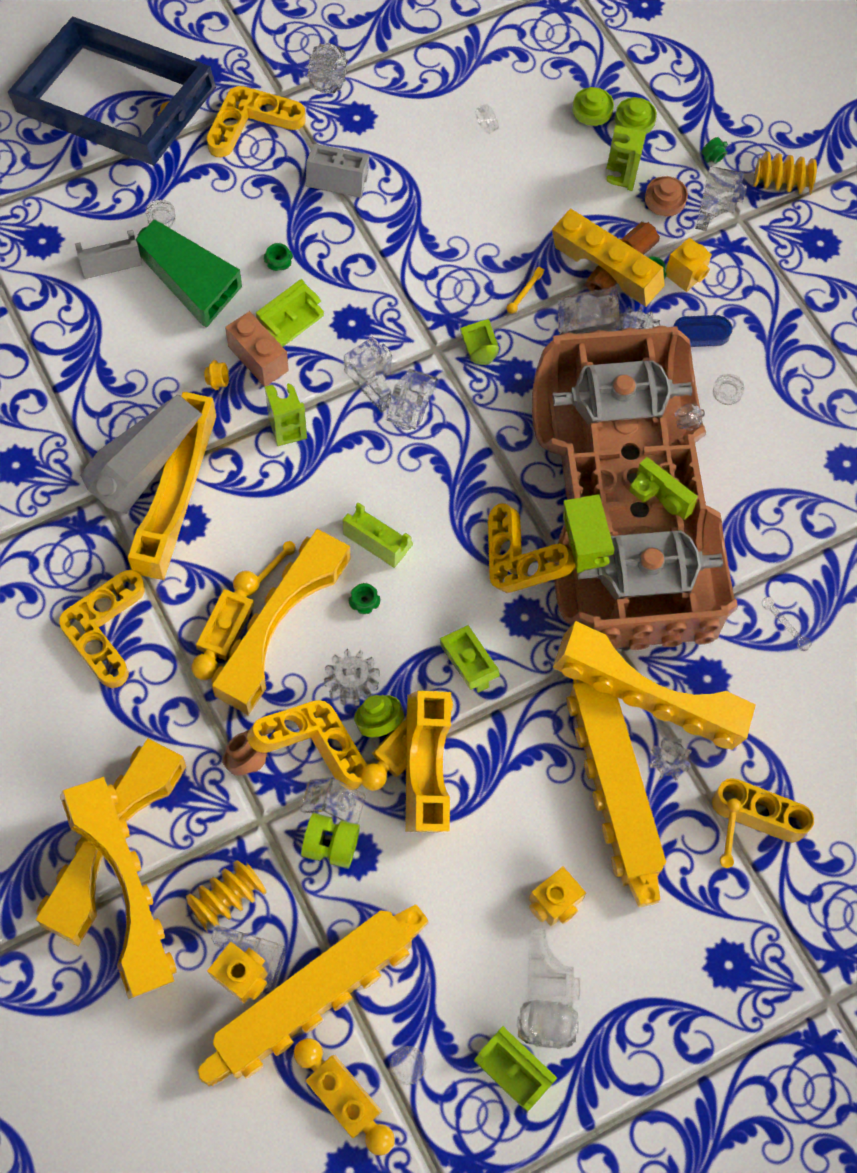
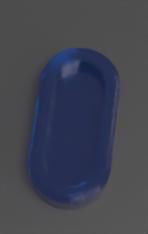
(705, 330)

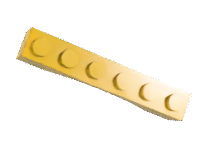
(161, 526)
(316, 567)
(593, 659)
(94, 817)
(72, 903)

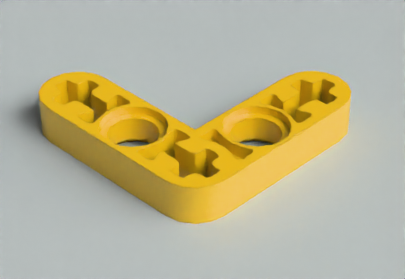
(249, 108)
(516, 562)
(92, 620)
(311, 728)

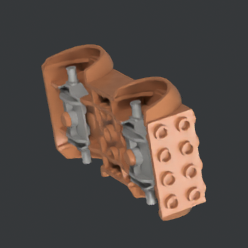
(666, 572)

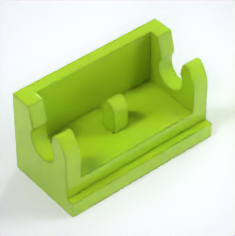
(625, 156)
(291, 312)
(286, 416)
(587, 532)
(376, 536)
(515, 1069)

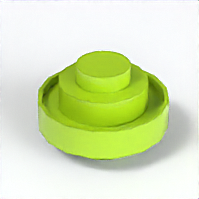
(593, 106)
(636, 114)
(379, 715)

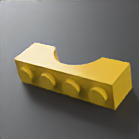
(632, 270)
(425, 787)

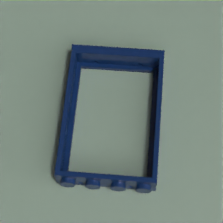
(79, 34)

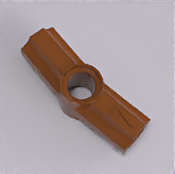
(640, 238)

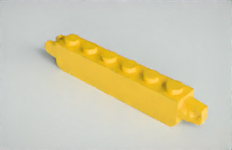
(618, 791)
(311, 993)

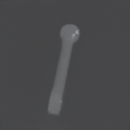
(803, 642)

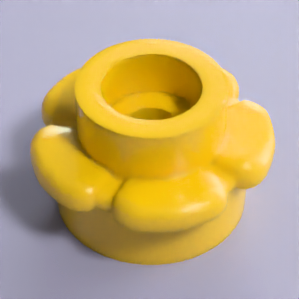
(217, 375)

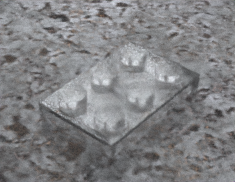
(590, 312)

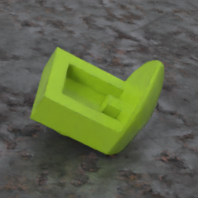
(480, 342)

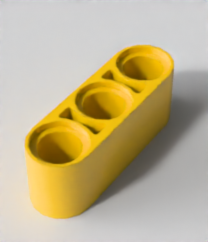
(779, 810)

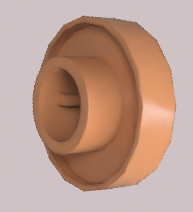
(666, 196)
(241, 757)

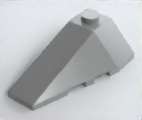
(133, 459)

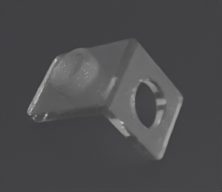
(335, 799)

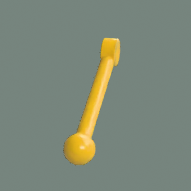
(513, 306)
(288, 549)
(726, 859)

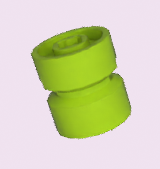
(342, 842)

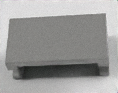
(337, 170)
(109, 257)

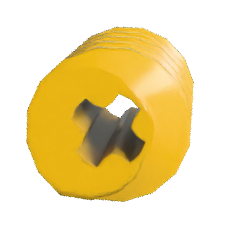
(785, 172)
(225, 894)

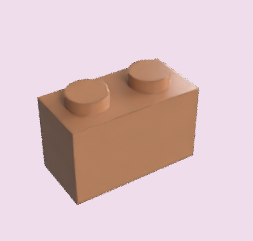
(257, 348)

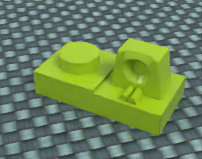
(655, 481)
(470, 658)

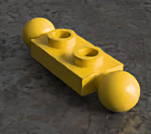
(225, 625)
(391, 758)
(344, 1096)

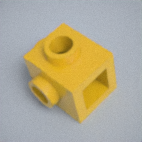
(688, 264)
(556, 898)
(239, 972)

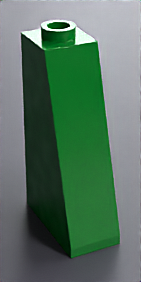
(191, 272)

